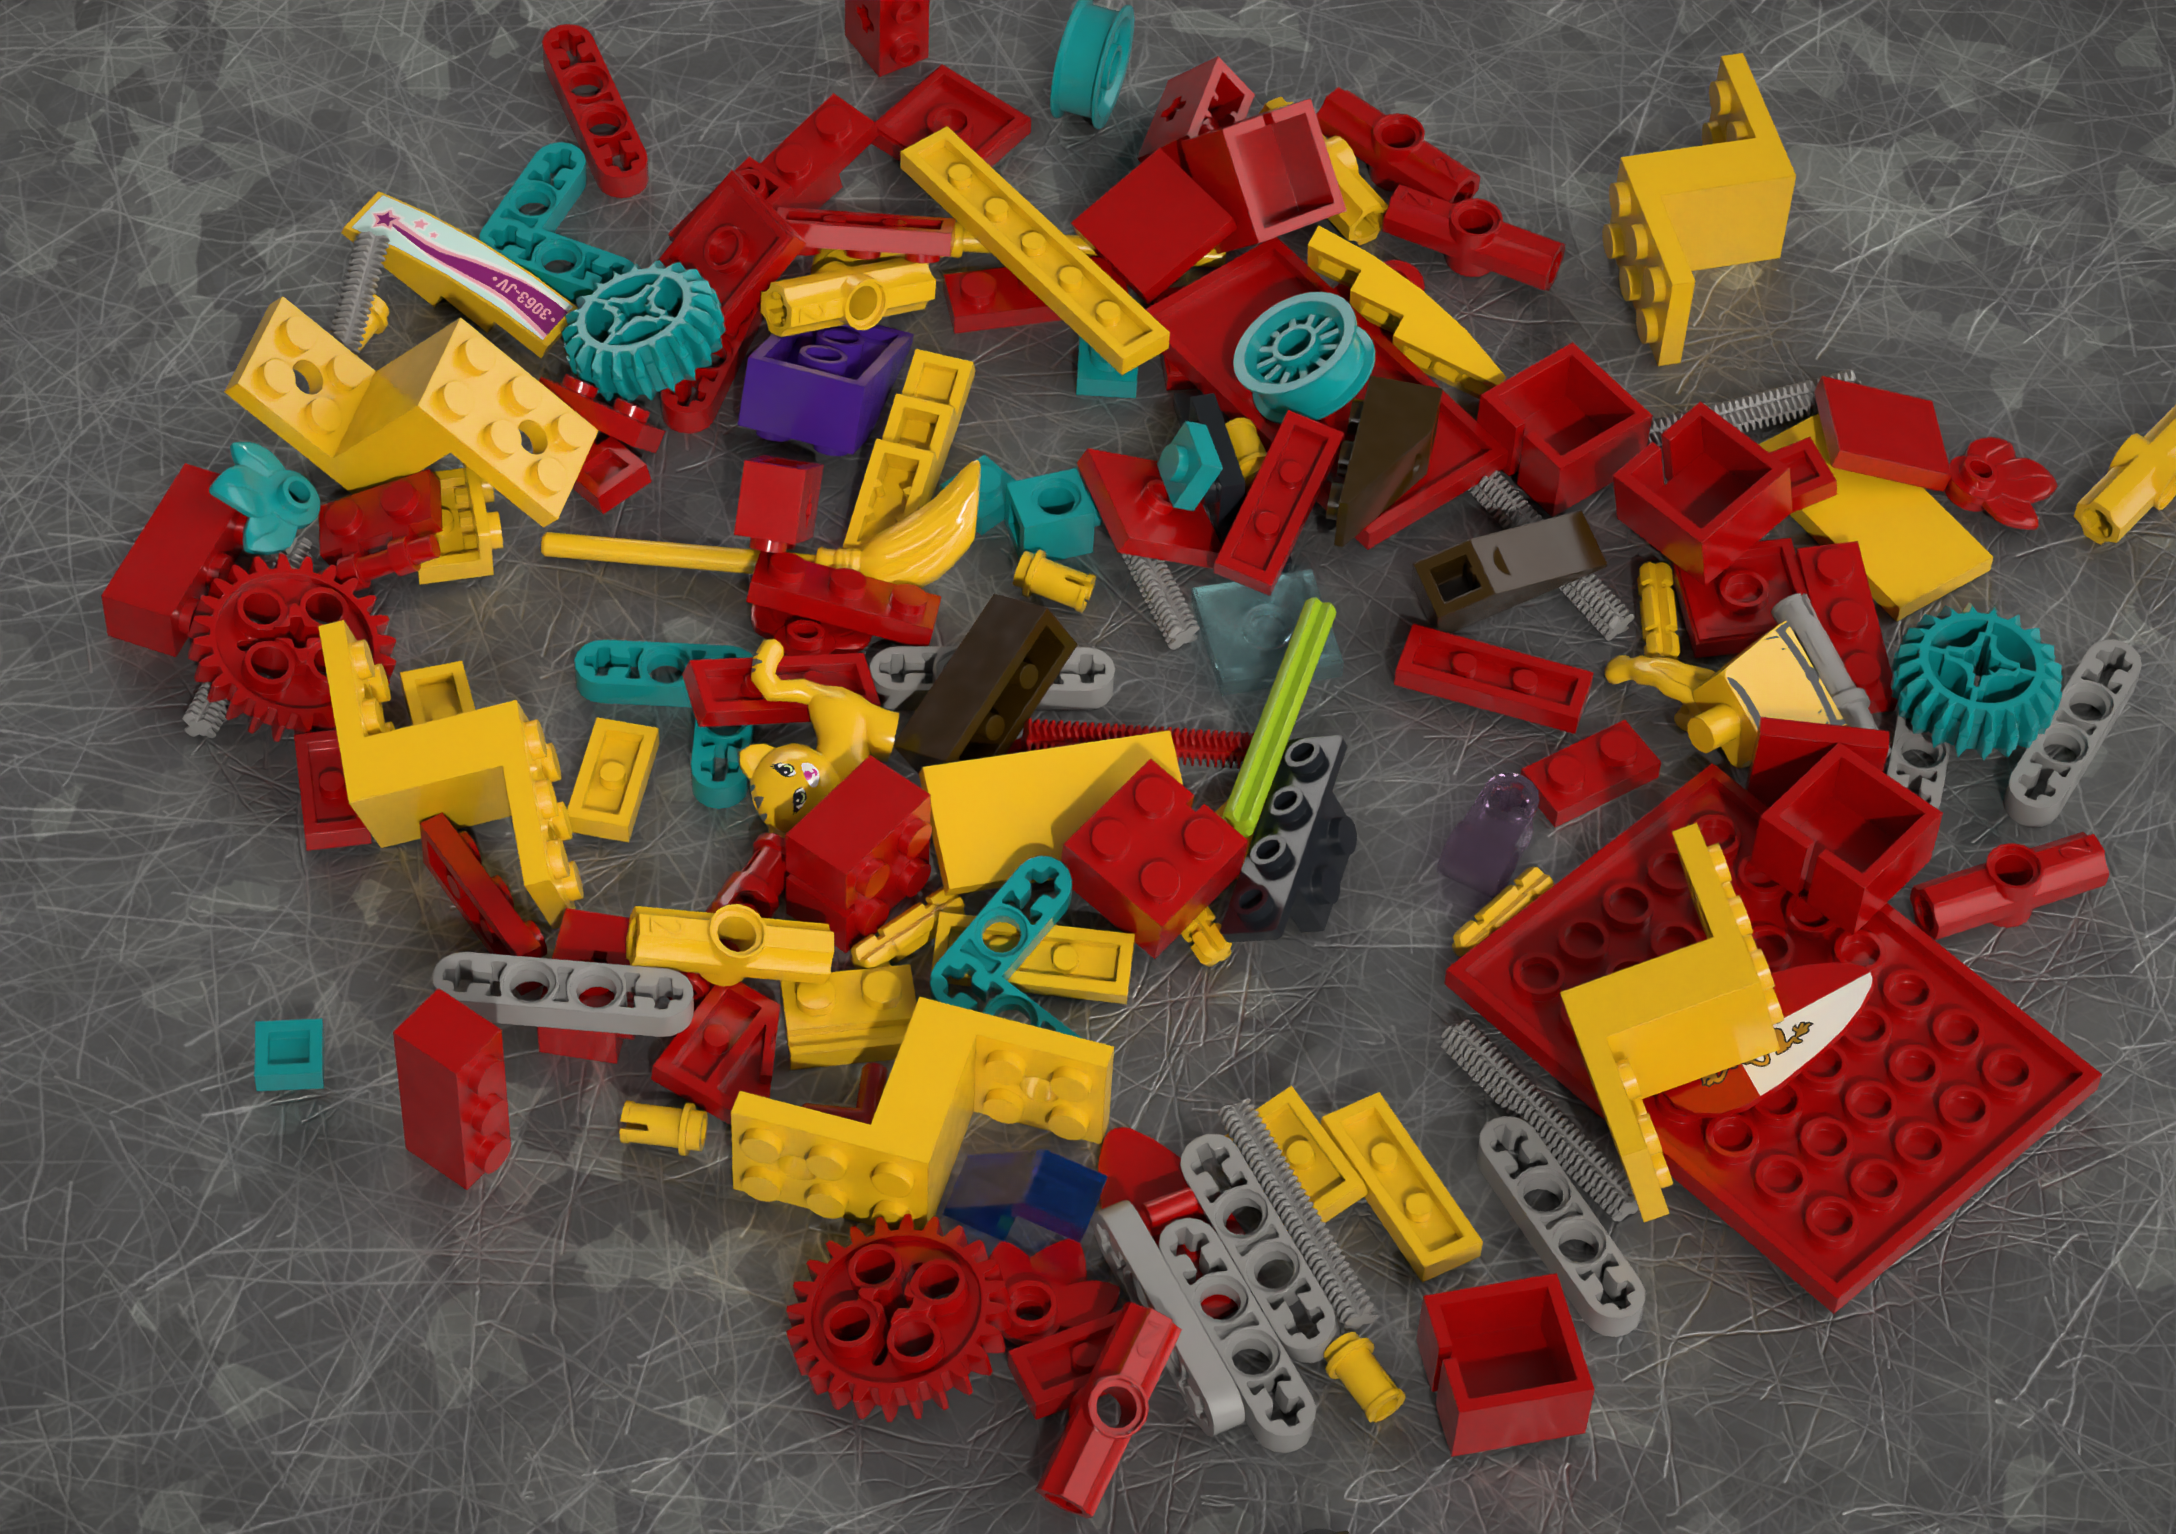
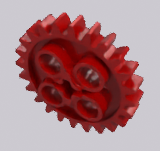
(285, 648)
(847, 1304)

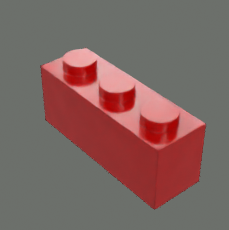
(173, 564)
(453, 1089)

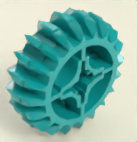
(644, 331)
(2014, 690)

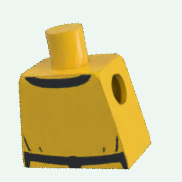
(1761, 681)

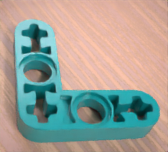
(533, 237)
(622, 689)
(993, 969)

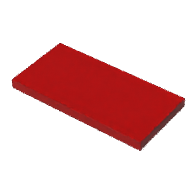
(1217, 310)

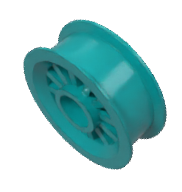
(1092, 62)
(1304, 357)

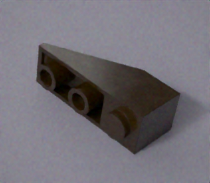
(1389, 452)
(1504, 570)

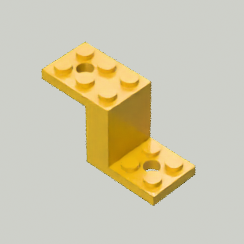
(1699, 208)
(431, 401)
(463, 765)
(1675, 1018)
(903, 1160)

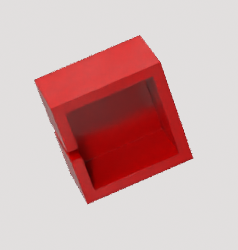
(1267, 173)
(1564, 427)
(1717, 496)
(1846, 838)
(859, 853)
(1153, 858)
(1504, 1364)

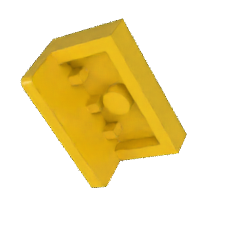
(467, 529)

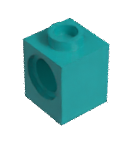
(1051, 515)

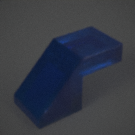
(1026, 1185)

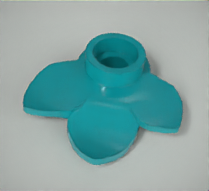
(268, 494)

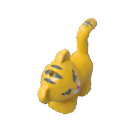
(795, 777)

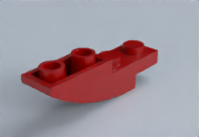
(808, 162)

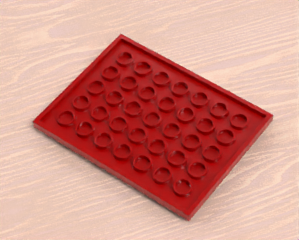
(1868, 1141)

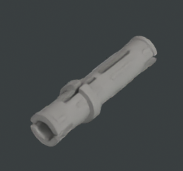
(1814, 640)

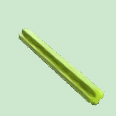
(1279, 716)

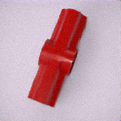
(1395, 148)
(1473, 237)
(2009, 885)
(1088, 1447)

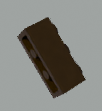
(988, 685)

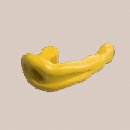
(1667, 675)

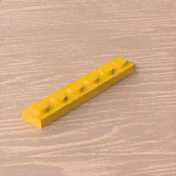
(1035, 250)

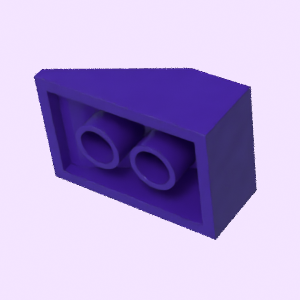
(822, 385)

